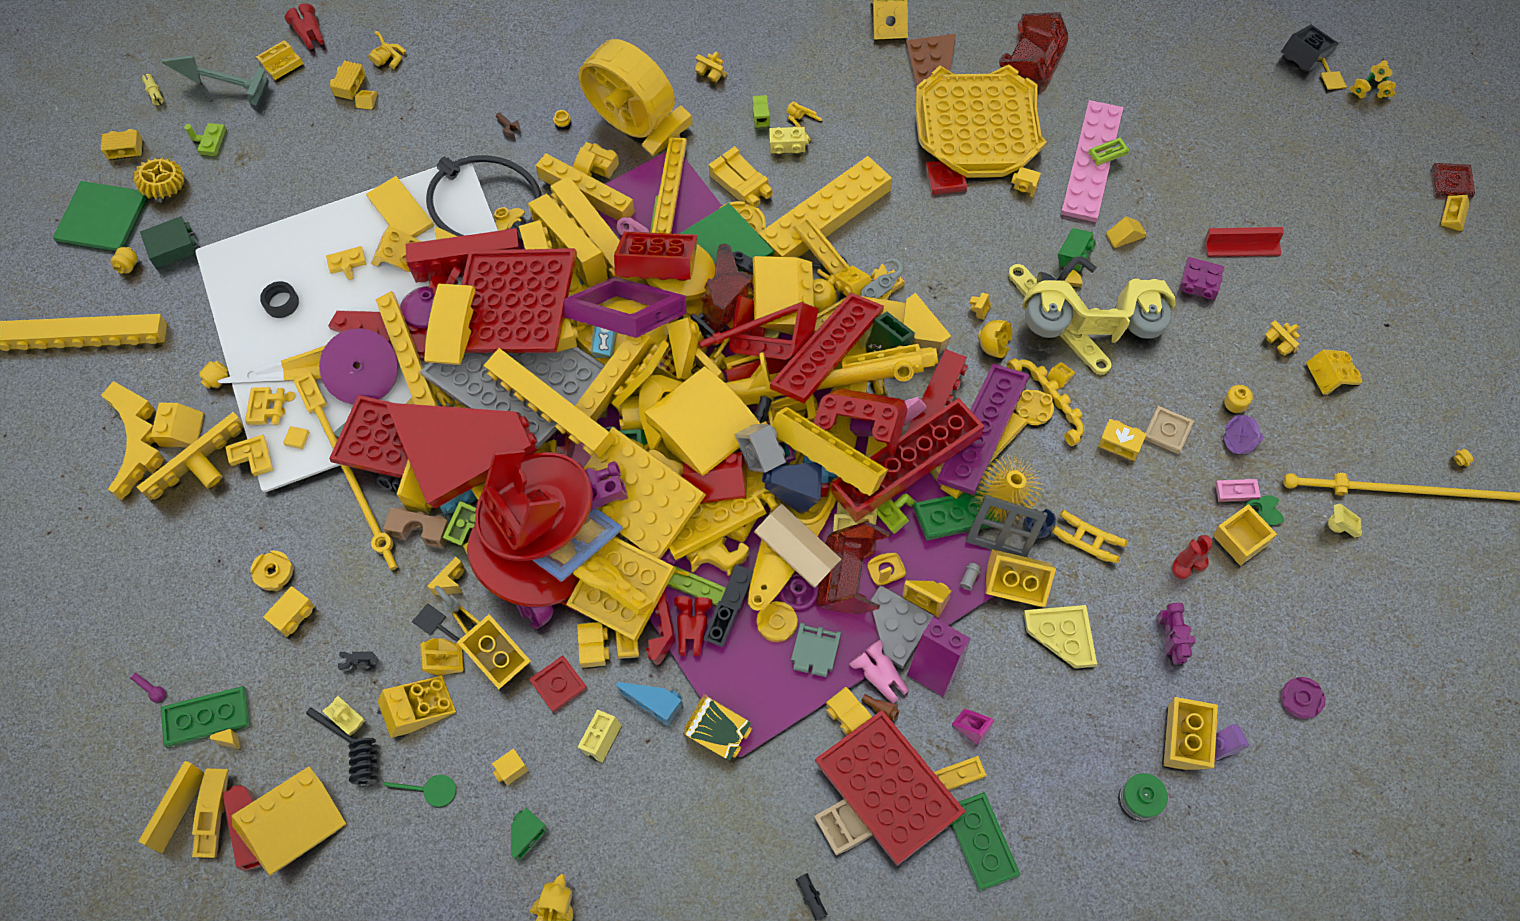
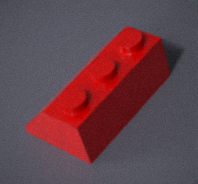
(723, 482)

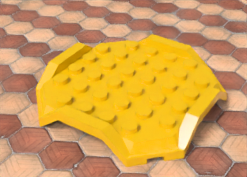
(979, 121)

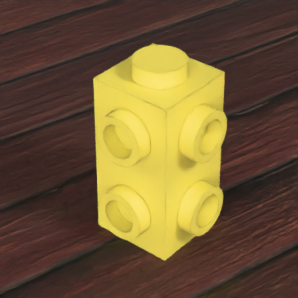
(788, 140)

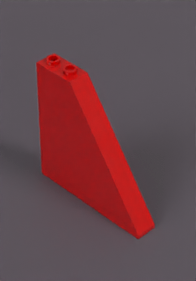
(455, 445)

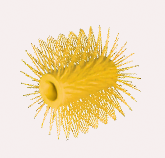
(1009, 486)

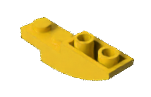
(208, 813)

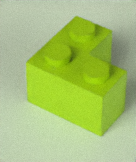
(461, 524)

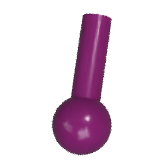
(156, 693)

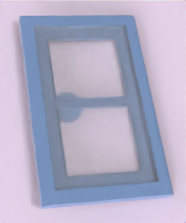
(592, 536)

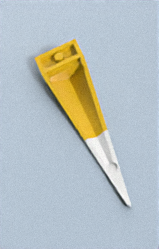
(283, 370)

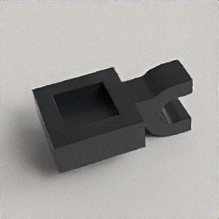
(360, 659)

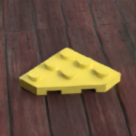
(1064, 632)

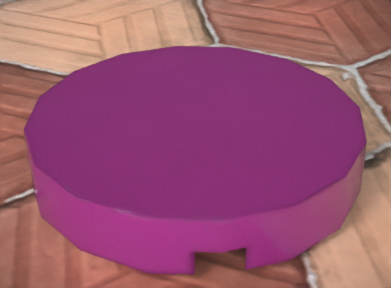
(1302, 698)

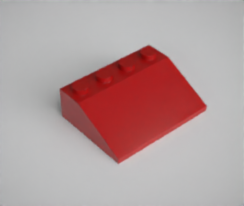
(655, 255)

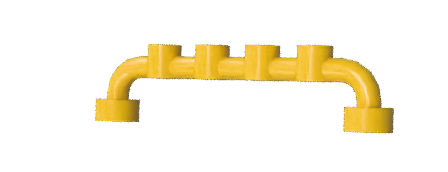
(1062, 402)

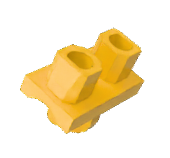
(716, 70)
(1289, 343)

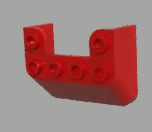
(885, 411)

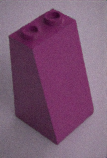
(938, 656)

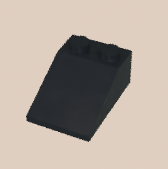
(1308, 47)

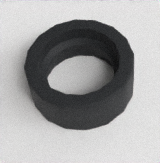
(274, 289)

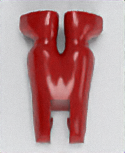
(307, 27)
(1193, 556)
(691, 627)

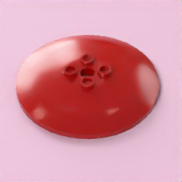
(548, 478)
(516, 581)

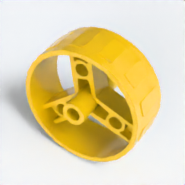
(626, 88)

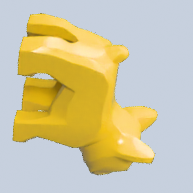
(718, 555)

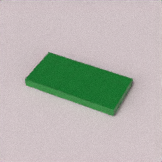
(950, 515)
(204, 716)
(984, 844)

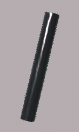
(329, 724)

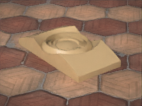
(842, 827)

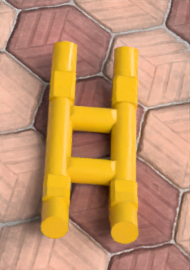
(1093, 549)

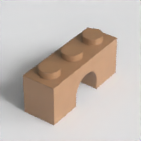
(402, 522)

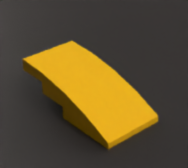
(449, 324)

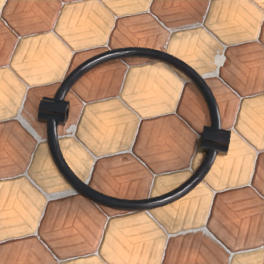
(451, 170)

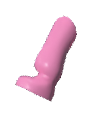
(881, 674)

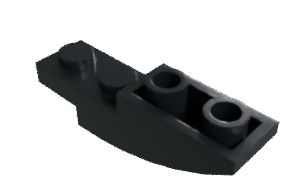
(729, 606)

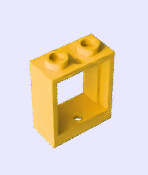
(777, 405)

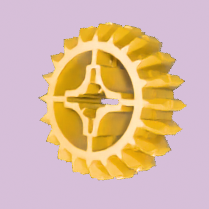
(158, 178)

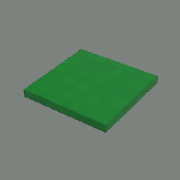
(100, 216)
(729, 228)

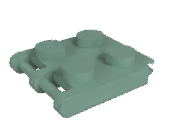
(815, 650)

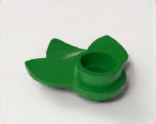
(1267, 510)

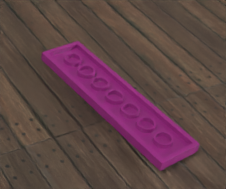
(993, 409)

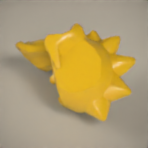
(554, 902)

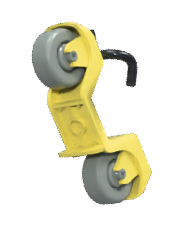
(1055, 306)

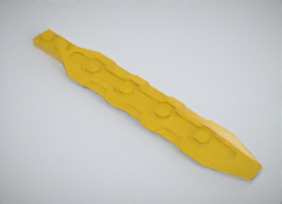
(605, 577)

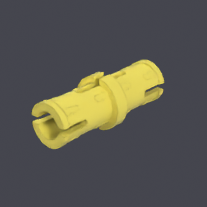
(152, 89)

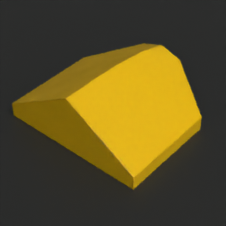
(441, 657)

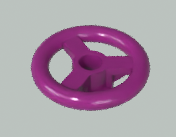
(798, 583)

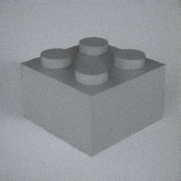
(760, 447)

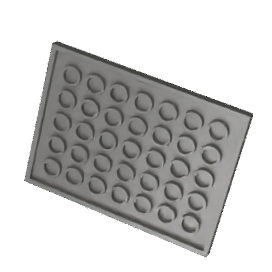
(566, 372)

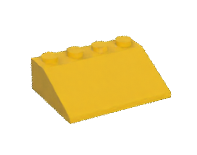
(780, 284)
(288, 821)

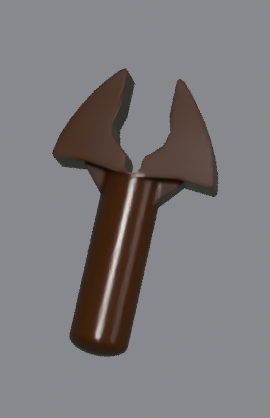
(508, 125)

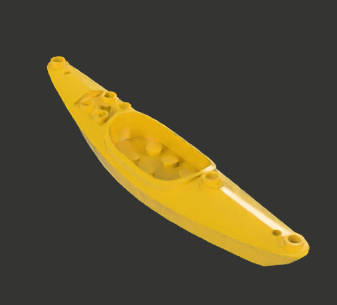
(770, 569)

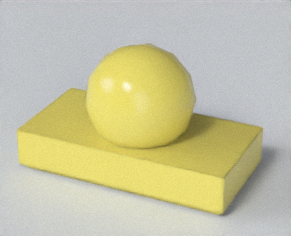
(1345, 520)

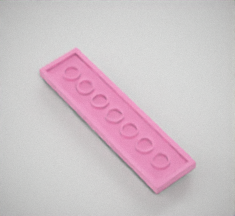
(1086, 179)

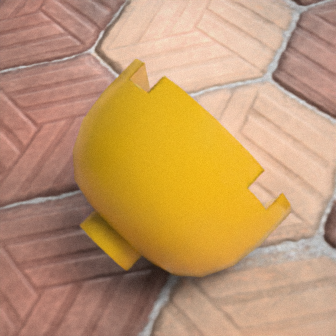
(824, 294)
(995, 338)

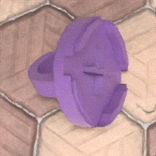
(1242, 434)

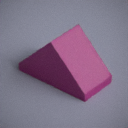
(973, 725)

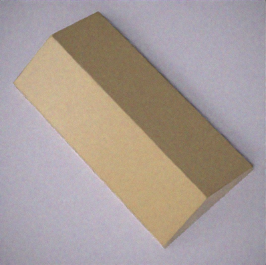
(797, 545)

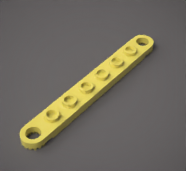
(1080, 343)

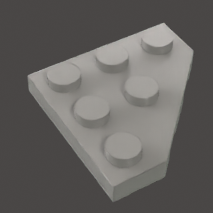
(898, 625)

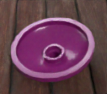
(417, 306)

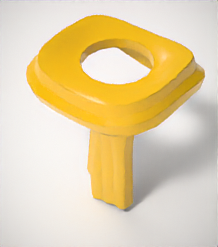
(884, 576)

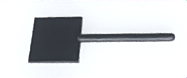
(430, 619)

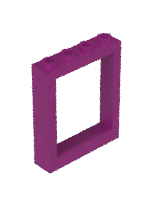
(663, 307)

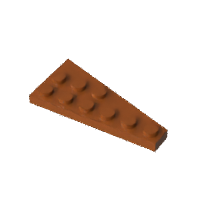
(928, 54)

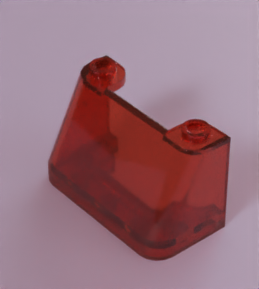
(1039, 47)

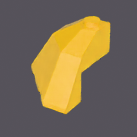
(652, 391)

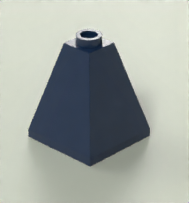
(795, 484)

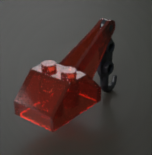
(726, 286)

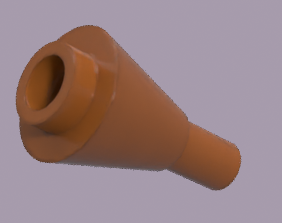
(890, 709)

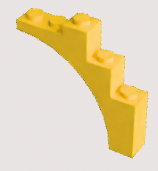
(139, 453)

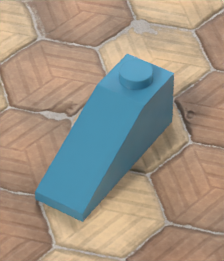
(654, 700)

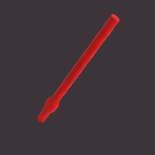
(718, 337)

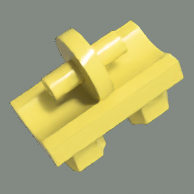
(344, 716)

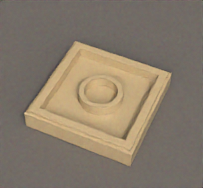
(1168, 430)

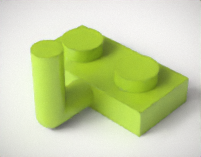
(210, 140)
(892, 515)

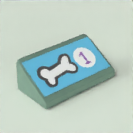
(603, 343)

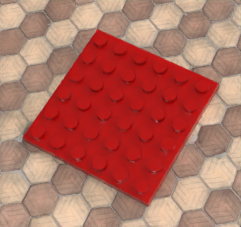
(518, 299)

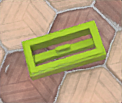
(1110, 153)

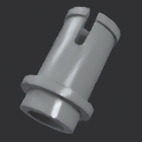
(970, 576)

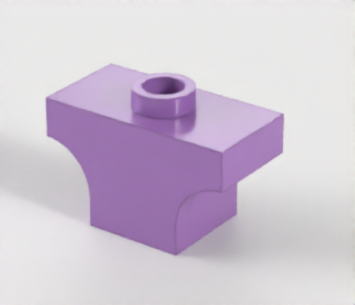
(1230, 741)

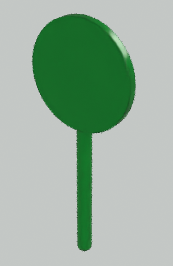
(437, 791)

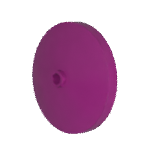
(376, 371)

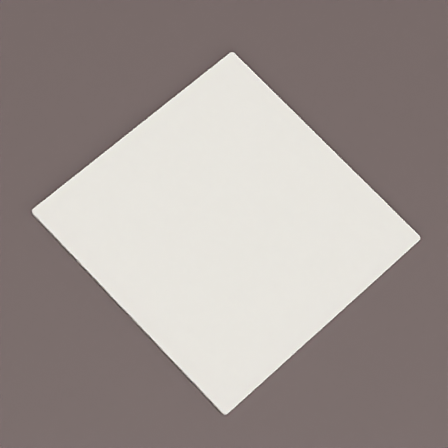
(296, 254)

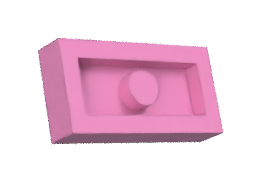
(1237, 490)

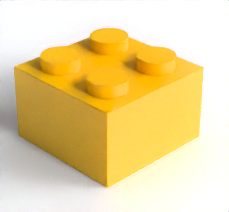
(1244, 534)

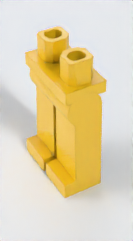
(740, 178)

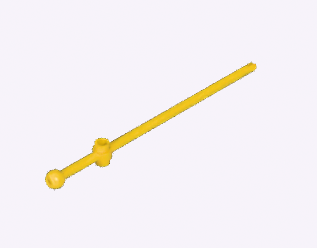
(1342, 484)

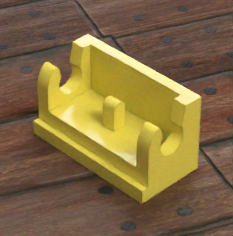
(600, 735)

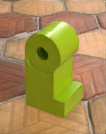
(761, 110)

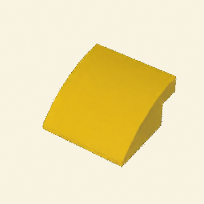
(701, 420)

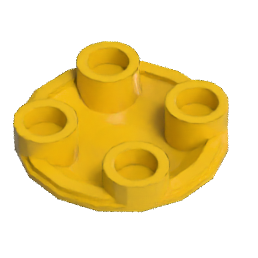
(1035, 407)

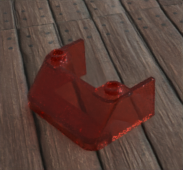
(841, 585)

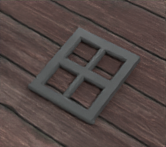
(1006, 527)

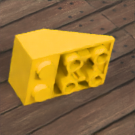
(415, 705)

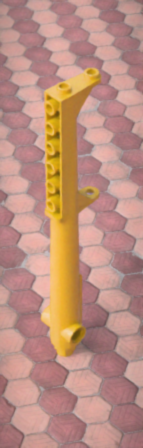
(895, 362)

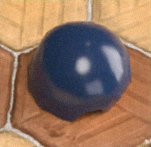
(1047, 527)

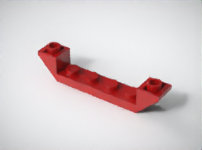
(660, 646)

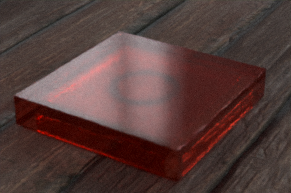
(1453, 179)

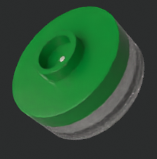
(1143, 796)

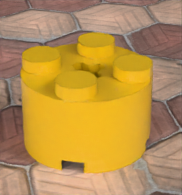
(630, 411)

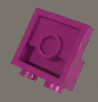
(1201, 278)

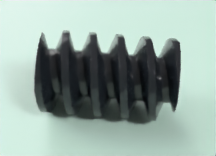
(360, 762)

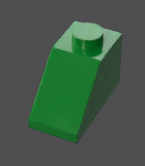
(525, 833)

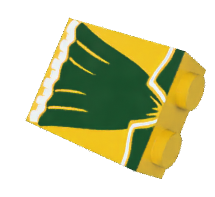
(717, 727)

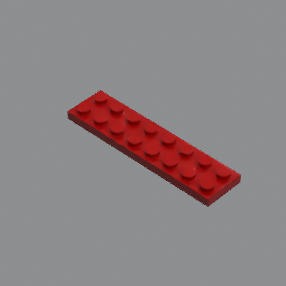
(826, 348)

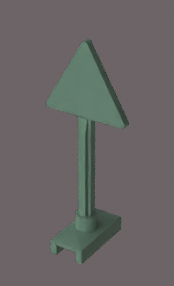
(187, 66)

